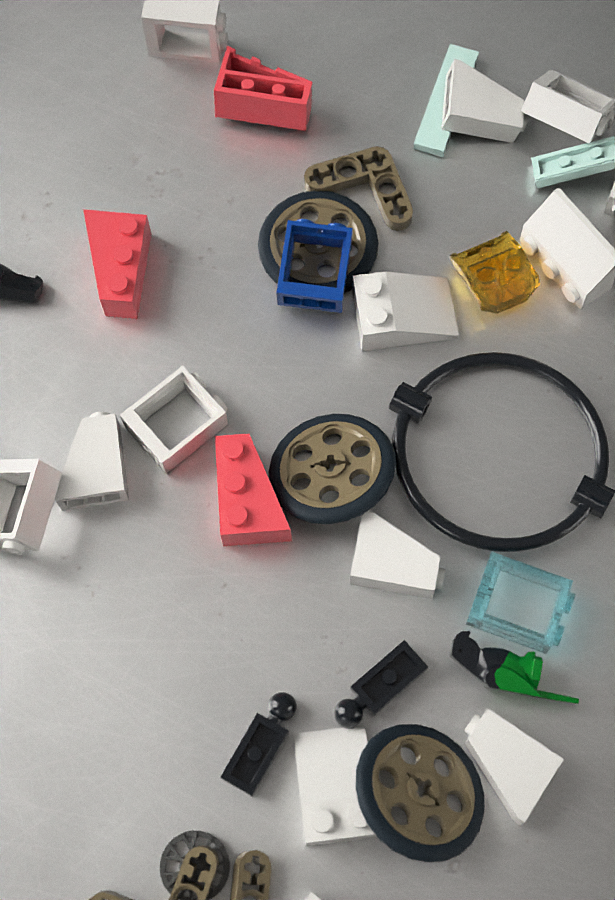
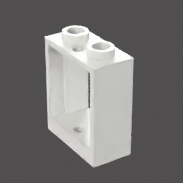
(182, 44)
(570, 106)
(180, 380)
(36, 505)

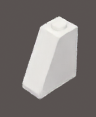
(480, 106)
(94, 466)
(393, 560)
(511, 762)

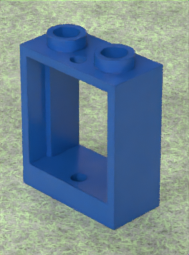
(308, 295)

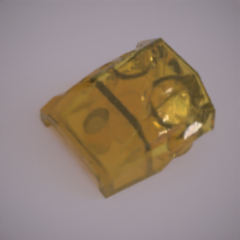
(497, 273)

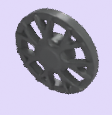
(200, 862)

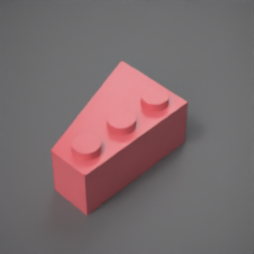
(261, 94)
(119, 259)
(245, 496)

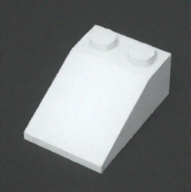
(402, 309)
(328, 782)

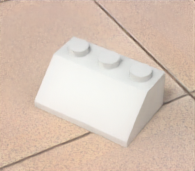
(570, 249)

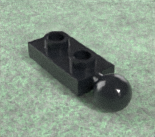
(380, 685)
(260, 745)

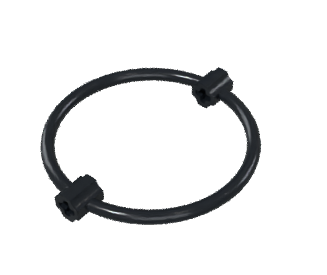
(590, 497)

